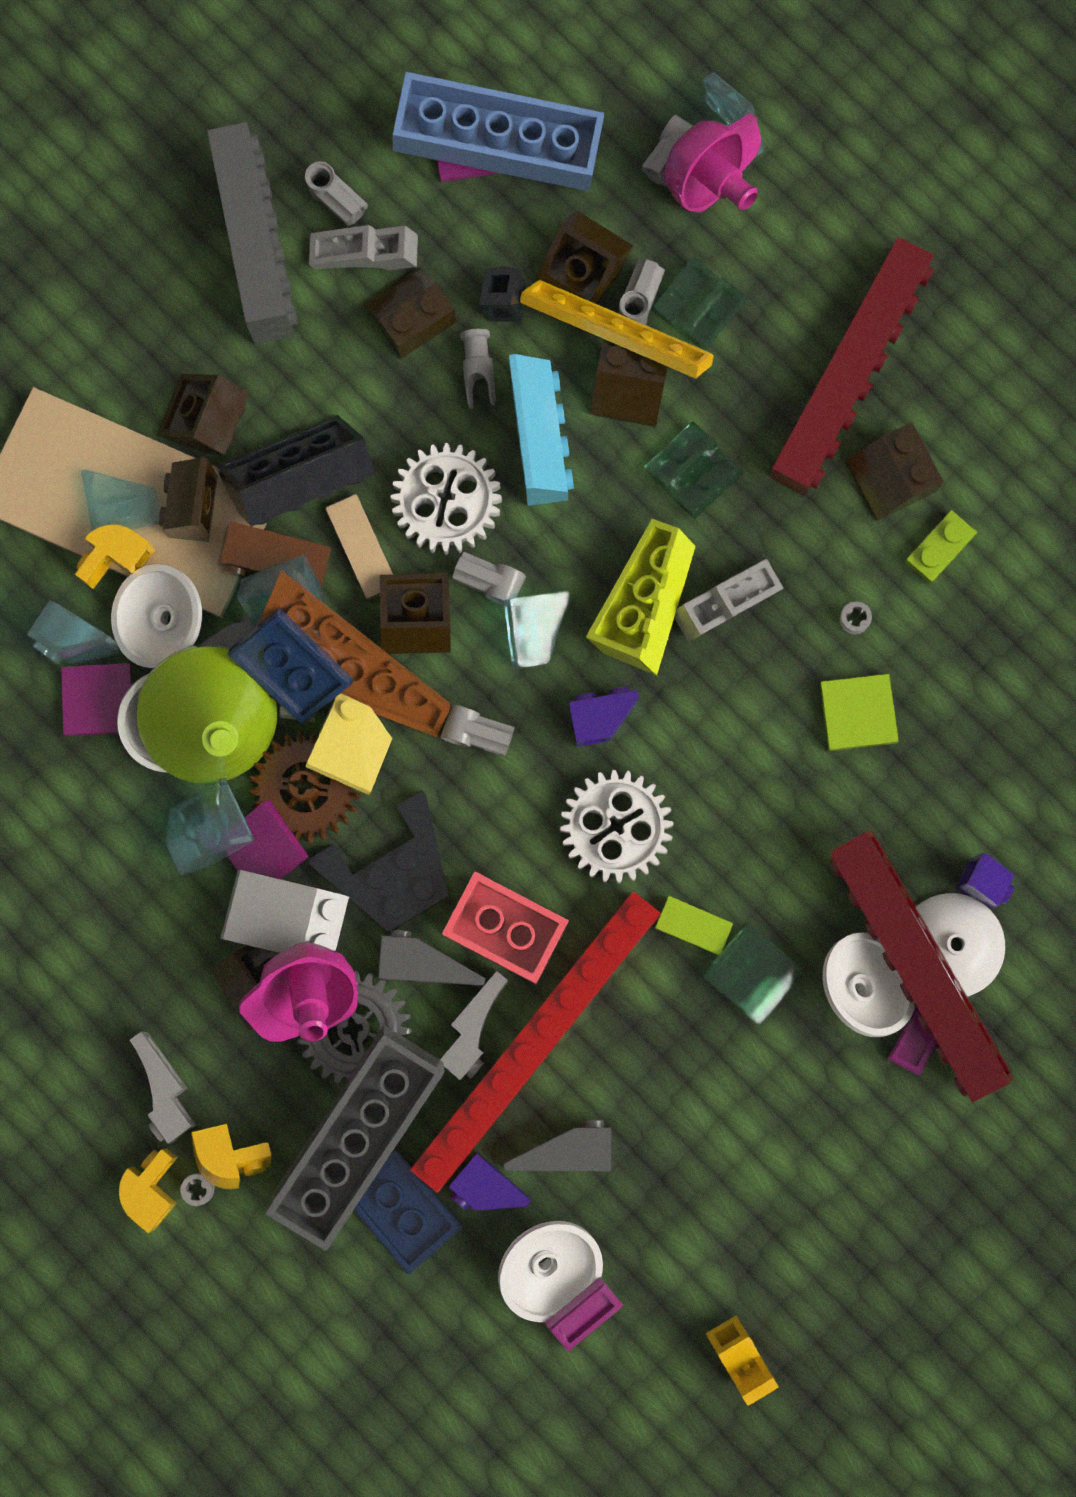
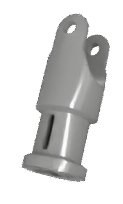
(477, 362)

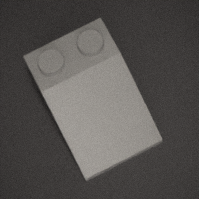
(282, 913)

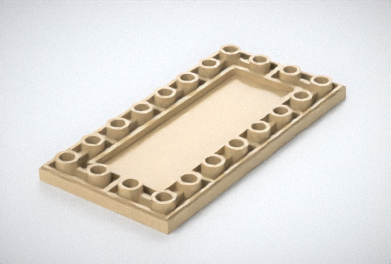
(47, 496)

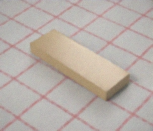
(359, 544)

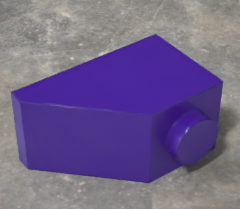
(986, 881)
(486, 1187)

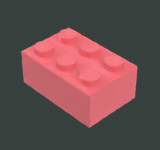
(505, 928)

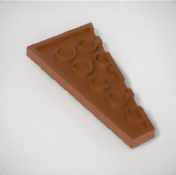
(376, 675)

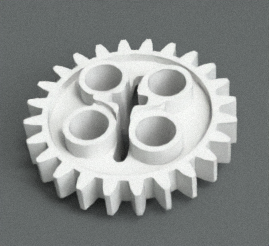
(475, 505)
(598, 800)

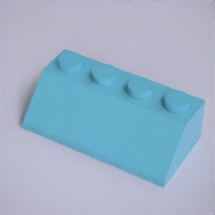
(539, 430)

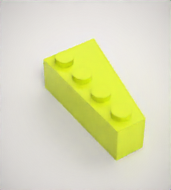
(645, 599)

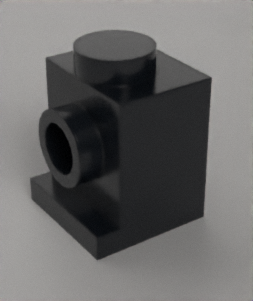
(502, 294)

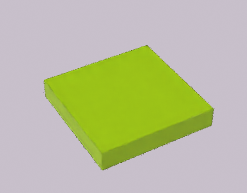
(859, 712)

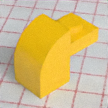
(111, 545)
(221, 1163)
(141, 1196)
(742, 1360)

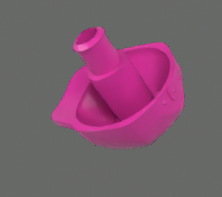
(710, 164)
(301, 994)

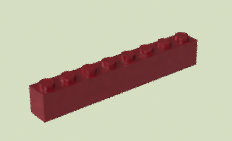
(851, 367)
(921, 966)

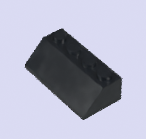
(296, 470)

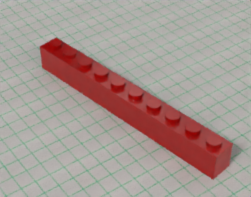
(535, 1042)

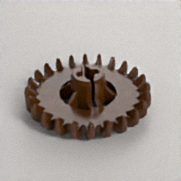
(272, 781)

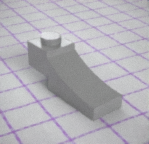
(364, 247)
(727, 600)
(464, 1054)
(168, 1116)

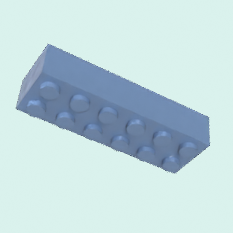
(497, 131)

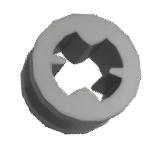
(862, 626)
(188, 1195)

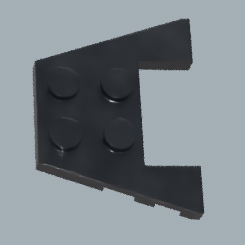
(401, 881)

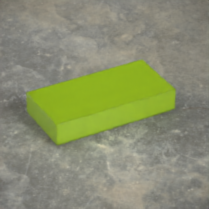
(694, 925)

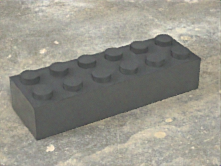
(253, 233)
(354, 1138)

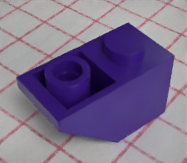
(599, 718)

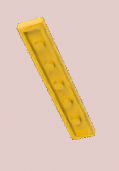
(617, 328)

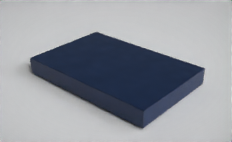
(290, 666)
(405, 1214)

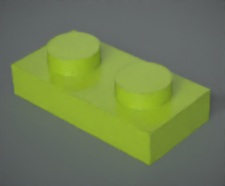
(940, 547)

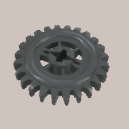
(387, 1014)

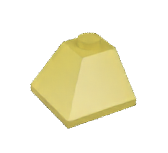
(350, 745)

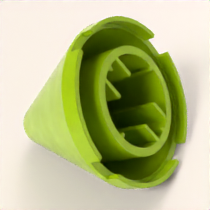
(204, 716)

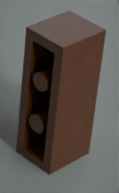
(257, 549)

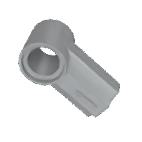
(656, 162)
(336, 194)
(641, 289)
(494, 581)
(468, 728)

